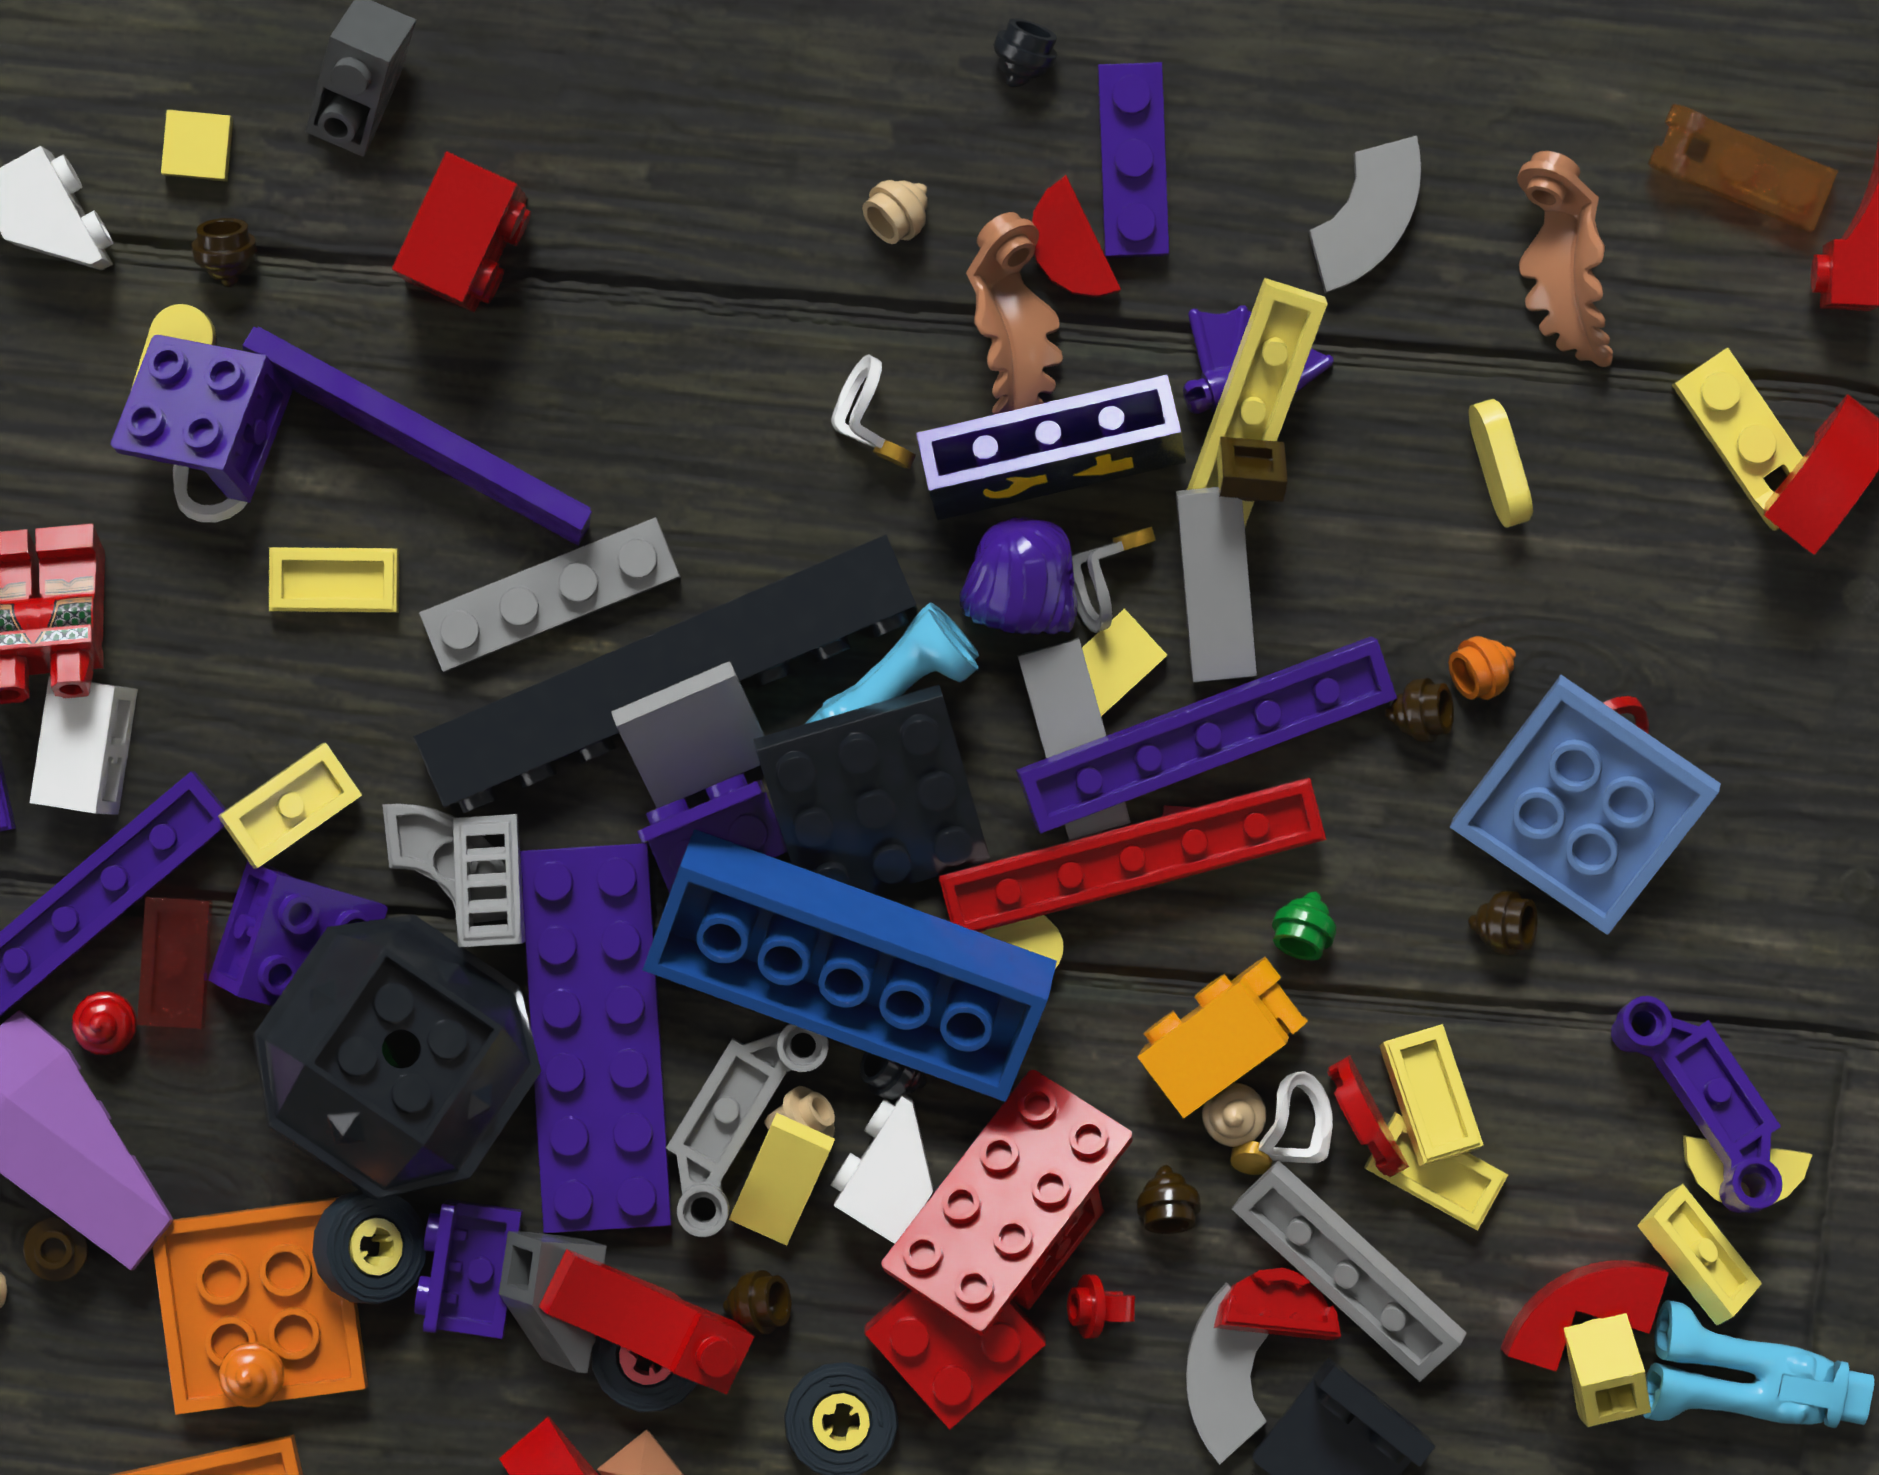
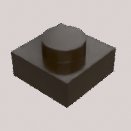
(1251, 469)

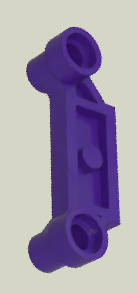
(1714, 1095)

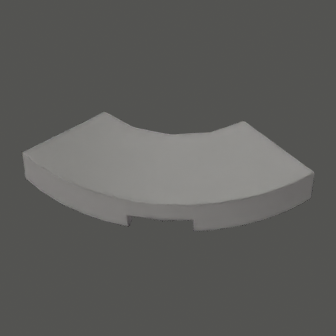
(1374, 215)
(424, 842)
(1221, 1382)

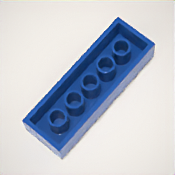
(850, 965)

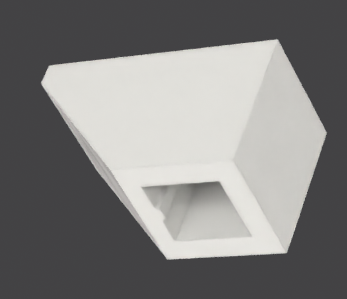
(44, 213)
(891, 1177)

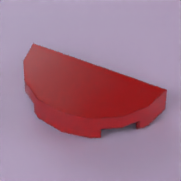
(1068, 245)
(1365, 1117)
(1278, 1304)

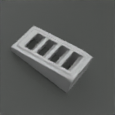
(487, 935)

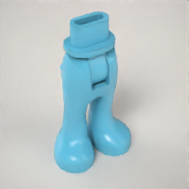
(927, 646)
(1788, 1385)

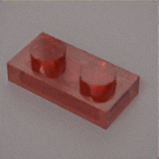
(175, 962)

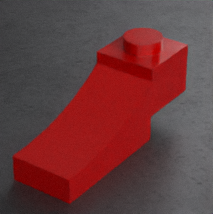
(1849, 266)
(647, 1321)

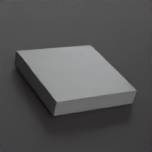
(691, 734)

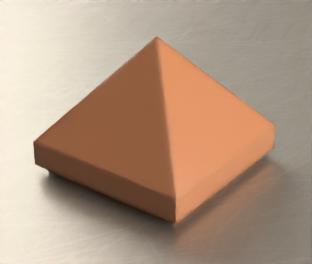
(640, 1457)

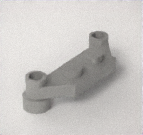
(727, 1113)

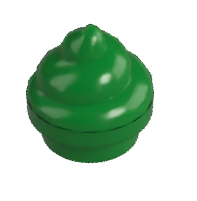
(1304, 927)

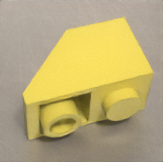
(1606, 1370)

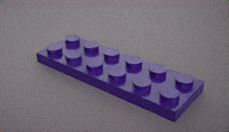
(596, 1038)

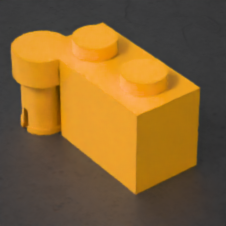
(1221, 1038)

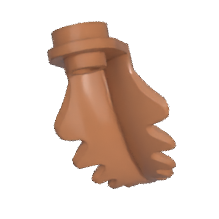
(1564, 257)
(1013, 314)

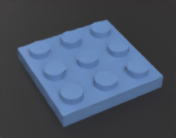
(1585, 805)

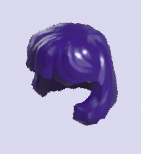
(1022, 579)

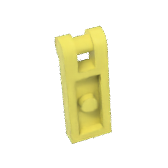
(1738, 425)

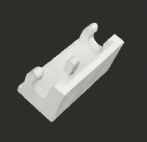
(84, 749)

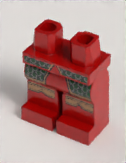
(51, 609)

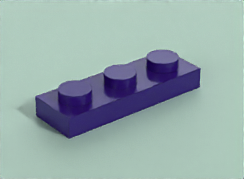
(1133, 160)

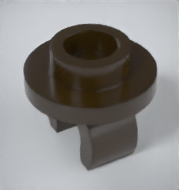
(55, 1249)

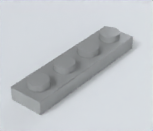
(549, 594)
(1349, 1271)

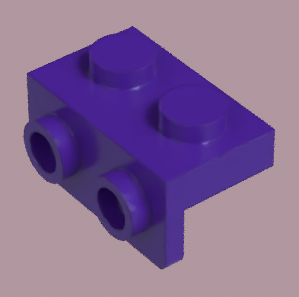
(466, 1268)

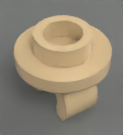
(806, 1108)

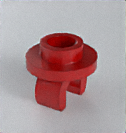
(1091, 1306)

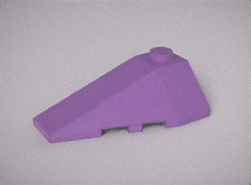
(67, 1151)

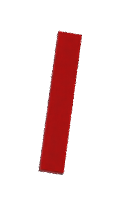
(1133, 857)

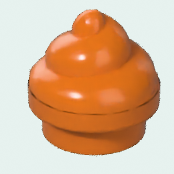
(1481, 667)
(251, 1374)

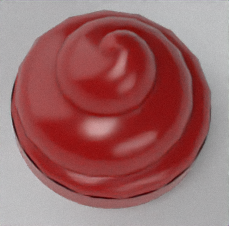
(104, 1023)

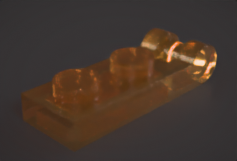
(1744, 169)

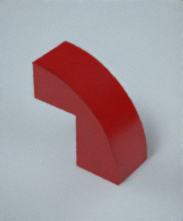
(1828, 477)
(1593, 1289)

